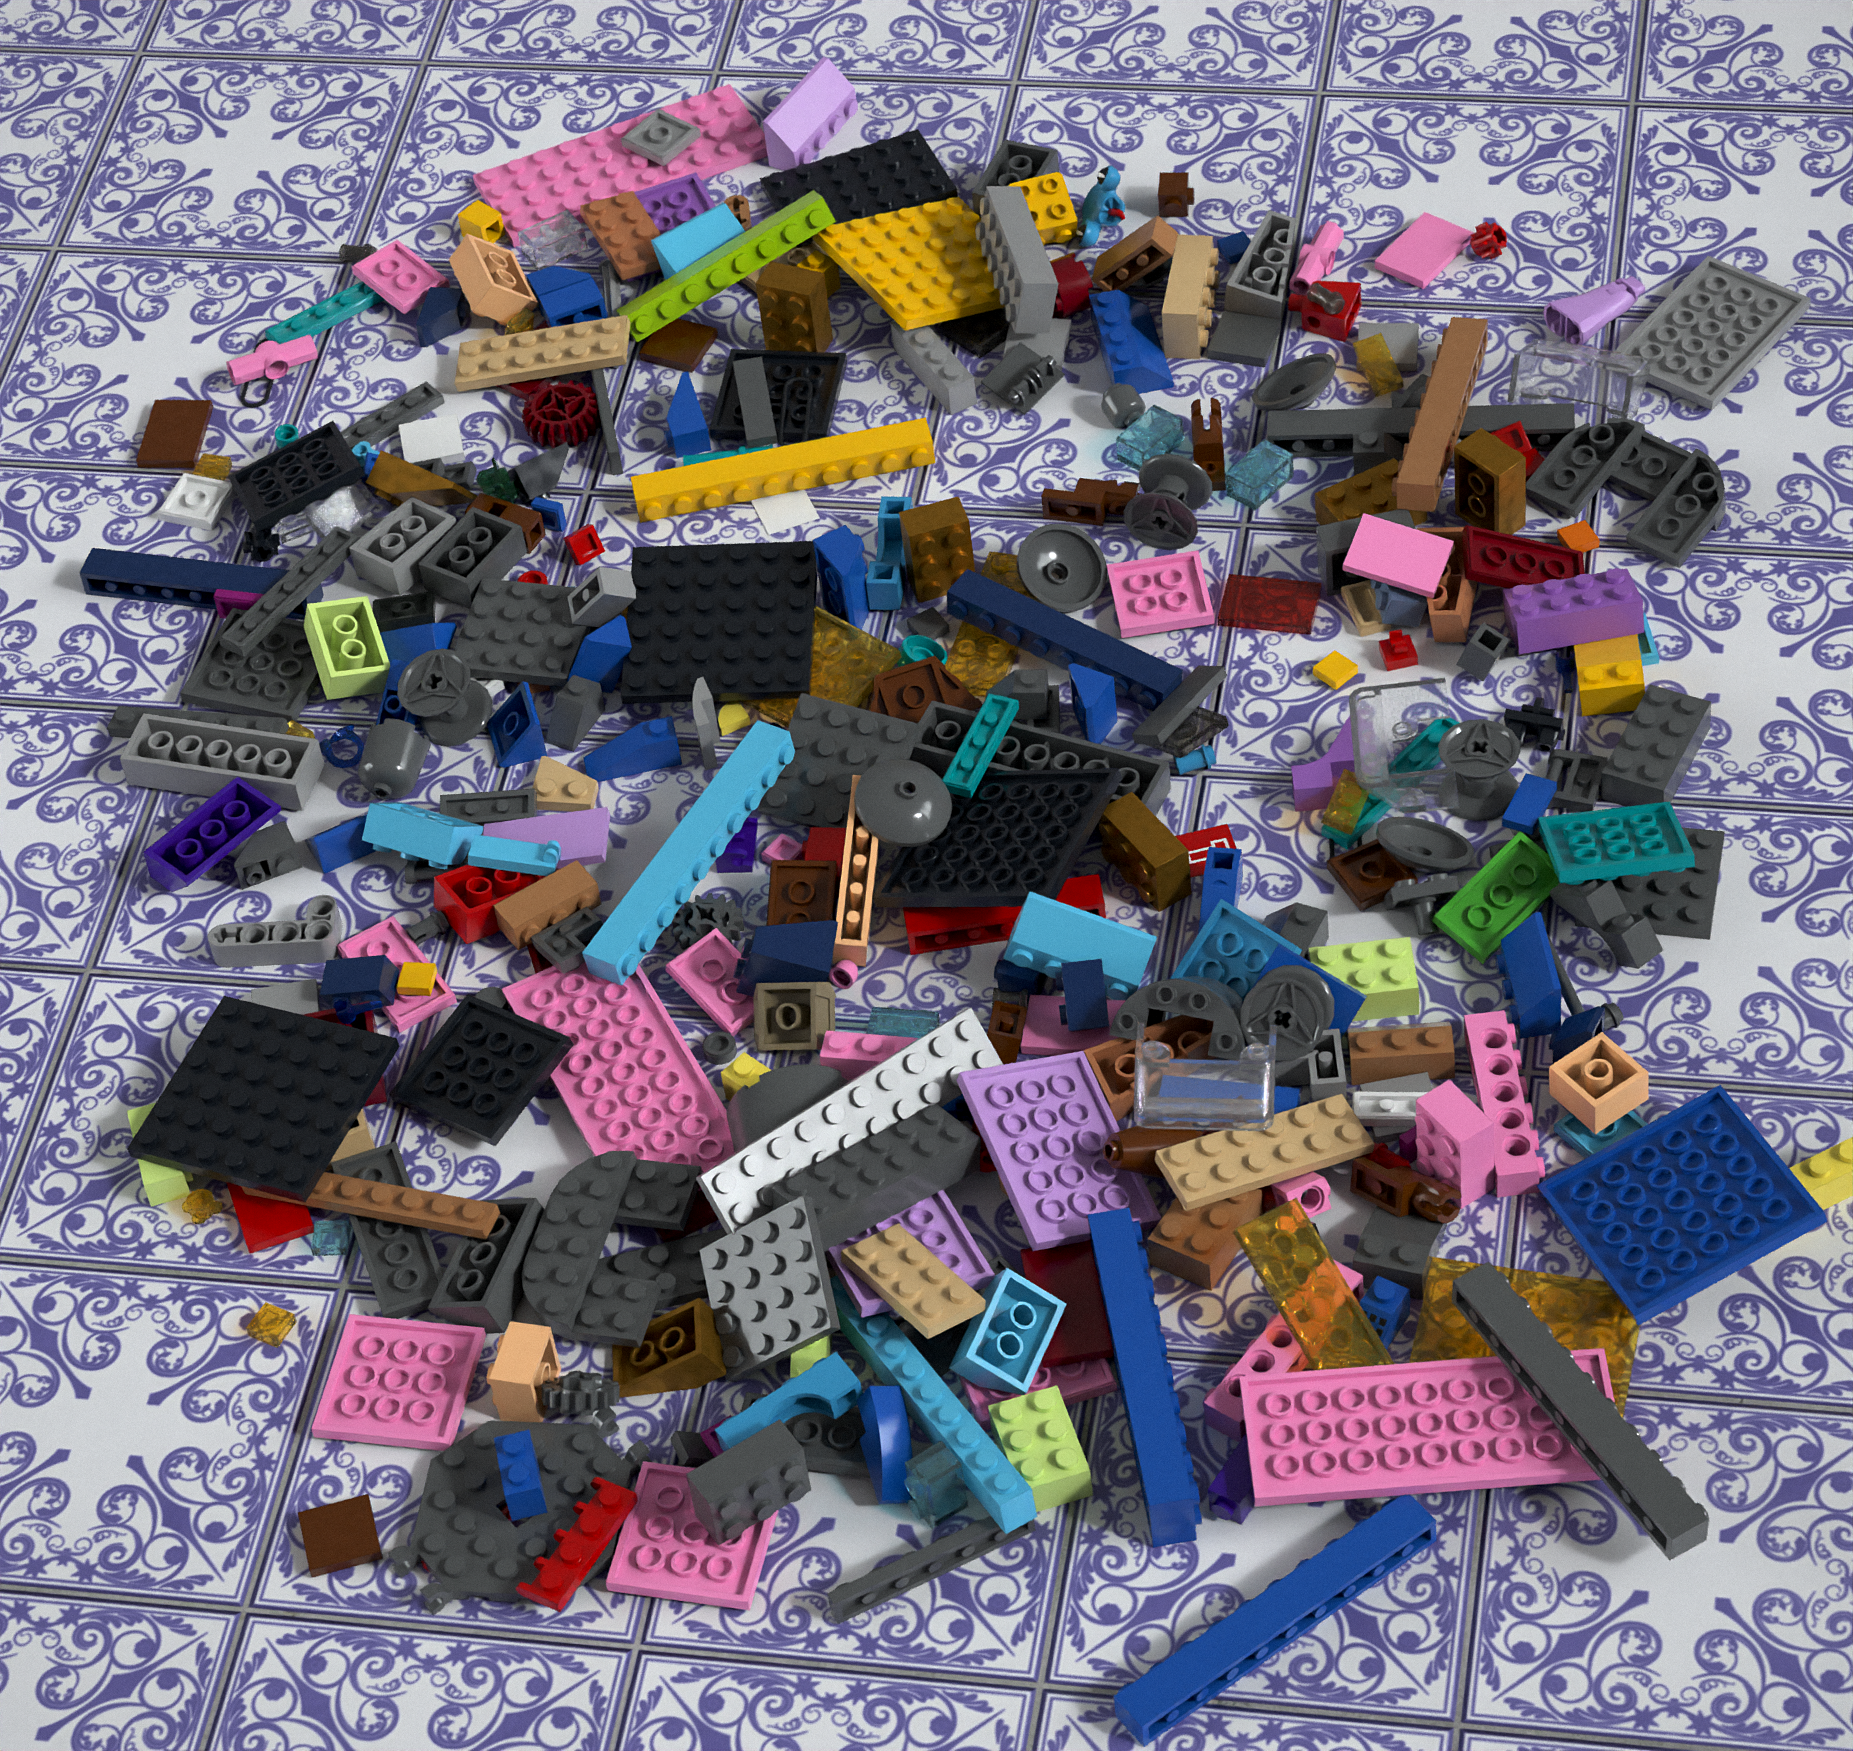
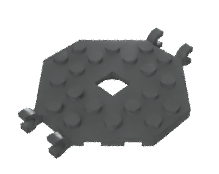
(460, 1520)

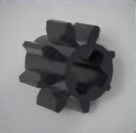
(261, 544)

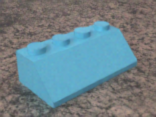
(1058, 933)

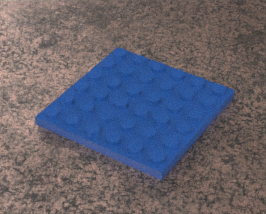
(1681, 1204)

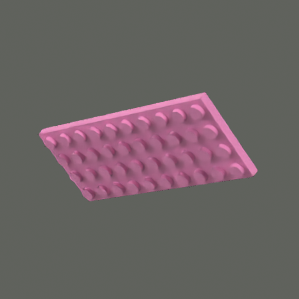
(600, 167)
(628, 1070)
(1404, 1431)

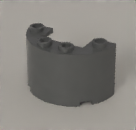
(1190, 997)
(777, 1099)

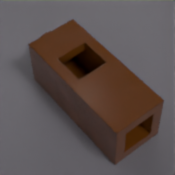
(530, 520)

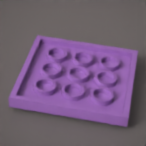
(674, 204)

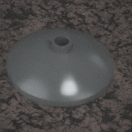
(1295, 384)
(1069, 555)
(902, 816)
(1424, 844)

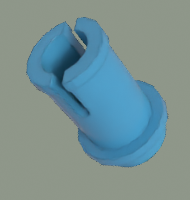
(1196, 759)

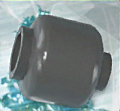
(1122, 405)

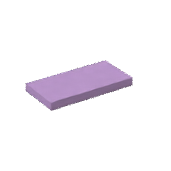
(579, 833)

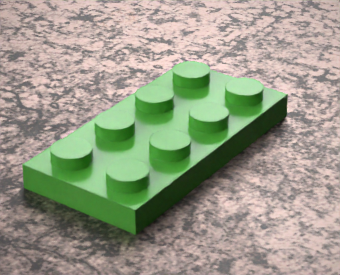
(1499, 897)

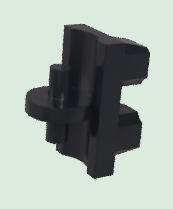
(1538, 722)

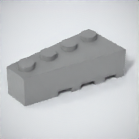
(1262, 273)

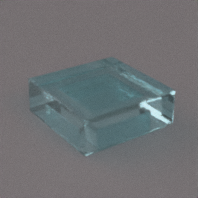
(331, 1238)

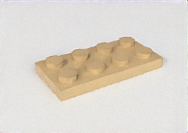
(913, 1280)

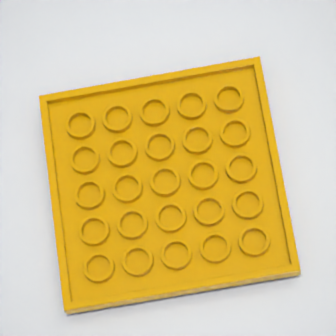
(917, 262)

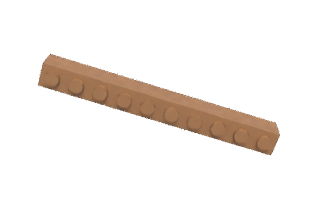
(1440, 414)

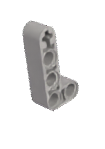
(280, 941)

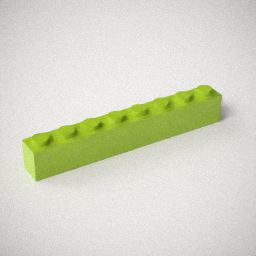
(727, 265)

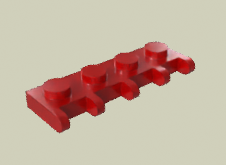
(580, 1546)

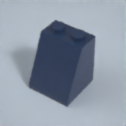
(786, 954)

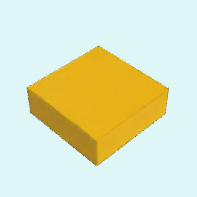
(1335, 670)
(417, 978)

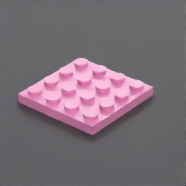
(399, 1382)
(673, 1555)

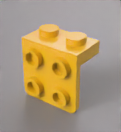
(1050, 207)

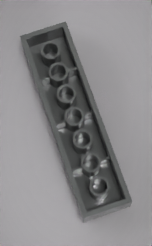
(1038, 749)

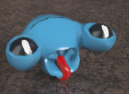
(1101, 207)

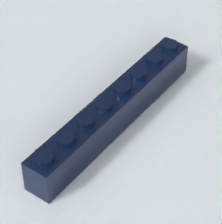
(177, 579)
(1060, 638)

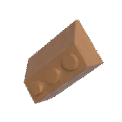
(1401, 1051)

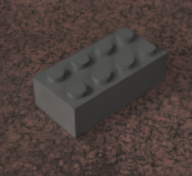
(1656, 748)

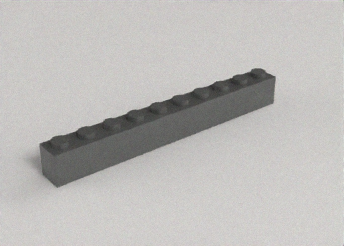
(1331, 430)
(1581, 1411)

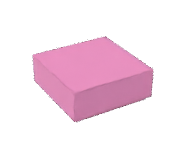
(782, 849)

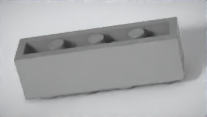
(935, 366)

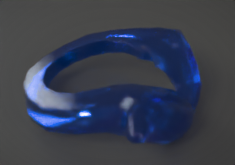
(340, 734)

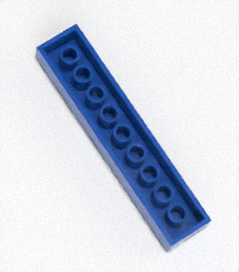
(1145, 1379)

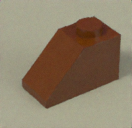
(1006, 1030)

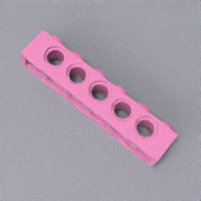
(1501, 1097)
(1262, 1356)

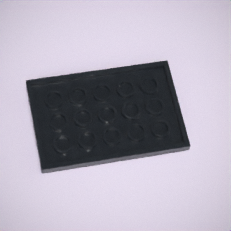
(866, 179)

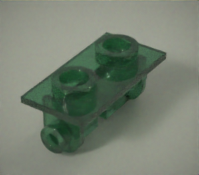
(497, 483)

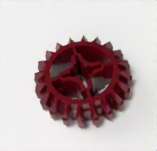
(561, 414)

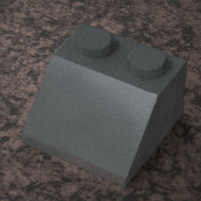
(1300, 925)

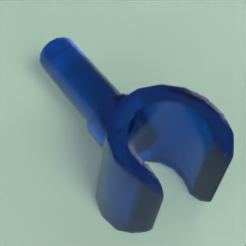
(1565, 667)
(347, 1012)

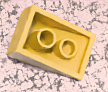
(1609, 675)

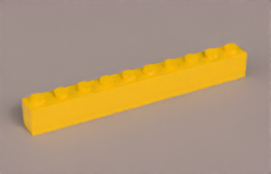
(783, 469)

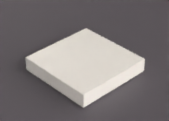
(432, 439)
(197, 502)

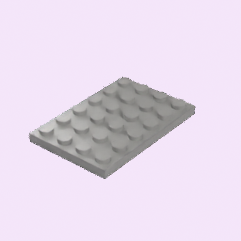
(1713, 330)

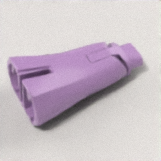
(1589, 312)

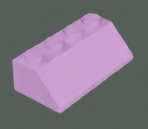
(809, 116)

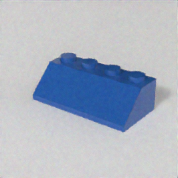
(1129, 342)

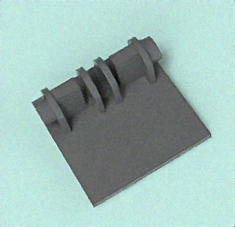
(1023, 377)

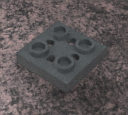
(1422, 897)

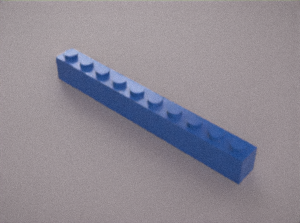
(1274, 1618)

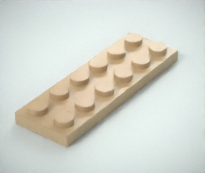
(542, 353)
(1243, 1161)

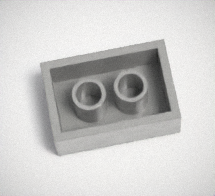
(396, 546)

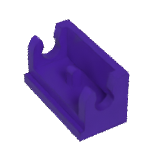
(740, 850)

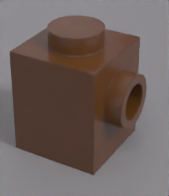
(1174, 194)

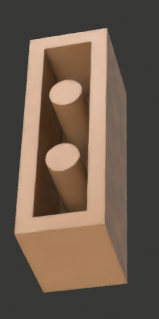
(1135, 255)
(546, 903)

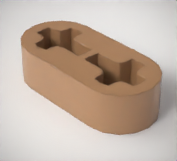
(741, 203)

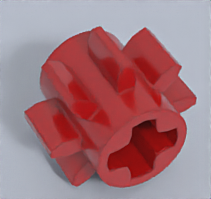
(1488, 240)

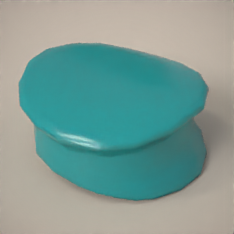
(918, 648)

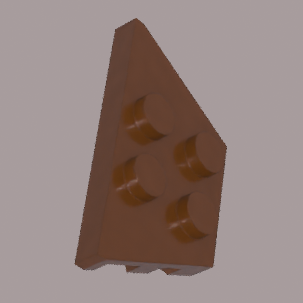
(912, 687)

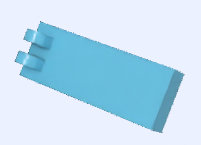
(514, 855)

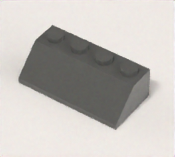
(486, 1274)

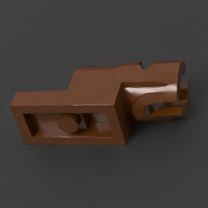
(1208, 443)
(1089, 501)
(1403, 1191)

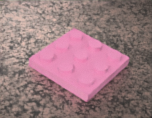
(1160, 594)

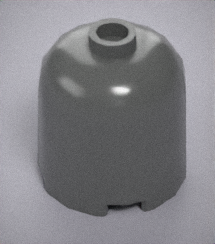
(392, 759)

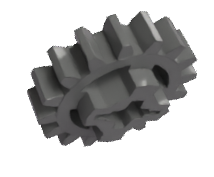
(704, 917)
(580, 1393)

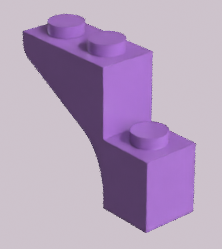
(1316, 781)

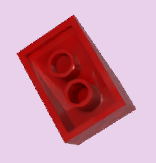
(469, 895)

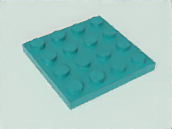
(1616, 843)

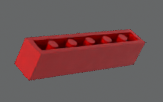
(958, 927)

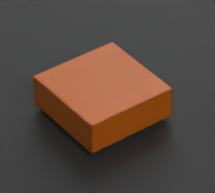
(1578, 537)

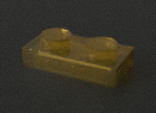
(1378, 365)
(1345, 804)

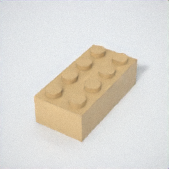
(1190, 296)

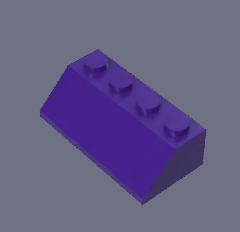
(208, 834)

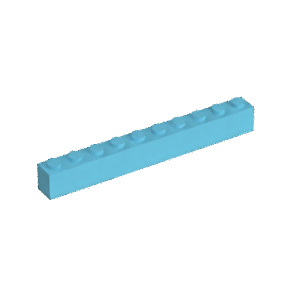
(689, 853)
(938, 1412)

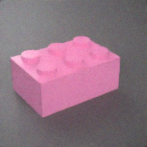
(1455, 1142)

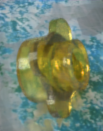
(201, 1205)

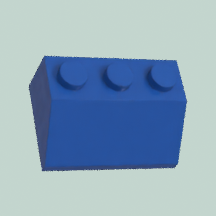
(842, 575)
(1530, 979)

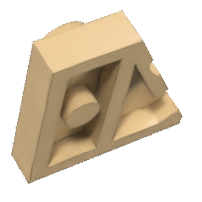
(563, 787)

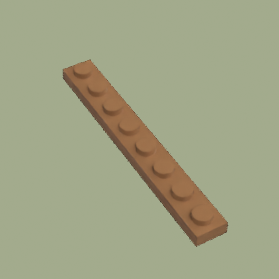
(398, 1205)

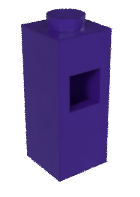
(1232, 1489)

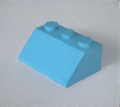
(695, 239)
(419, 833)
(1010, 1336)

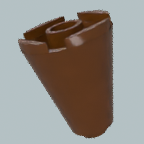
(1136, 1148)

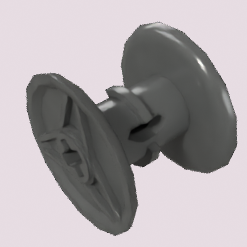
(1164, 511)
(444, 697)
(1481, 758)
(1292, 991)

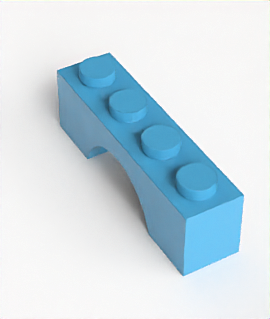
(888, 572)
(824, 1389)

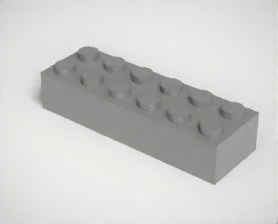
(1017, 259)
(208, 756)

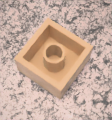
(1598, 1083)
(522, 1365)

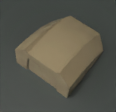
(793, 1015)

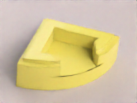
(732, 717)

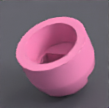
(844, 974)

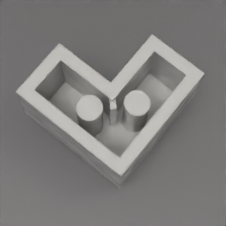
(1320, 1068)

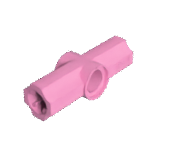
(1317, 257)
(272, 359)

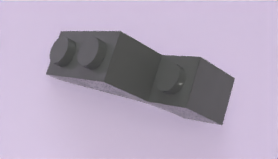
(1601, 909)

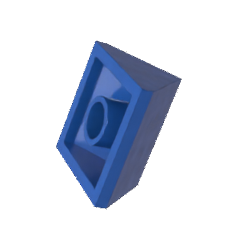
(414, 641)
(603, 654)
(1093, 702)
(517, 729)
(340, 844)

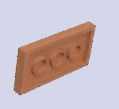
(623, 233)

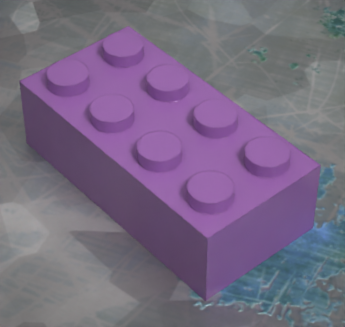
(1573, 611)

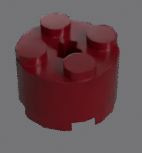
(1072, 286)

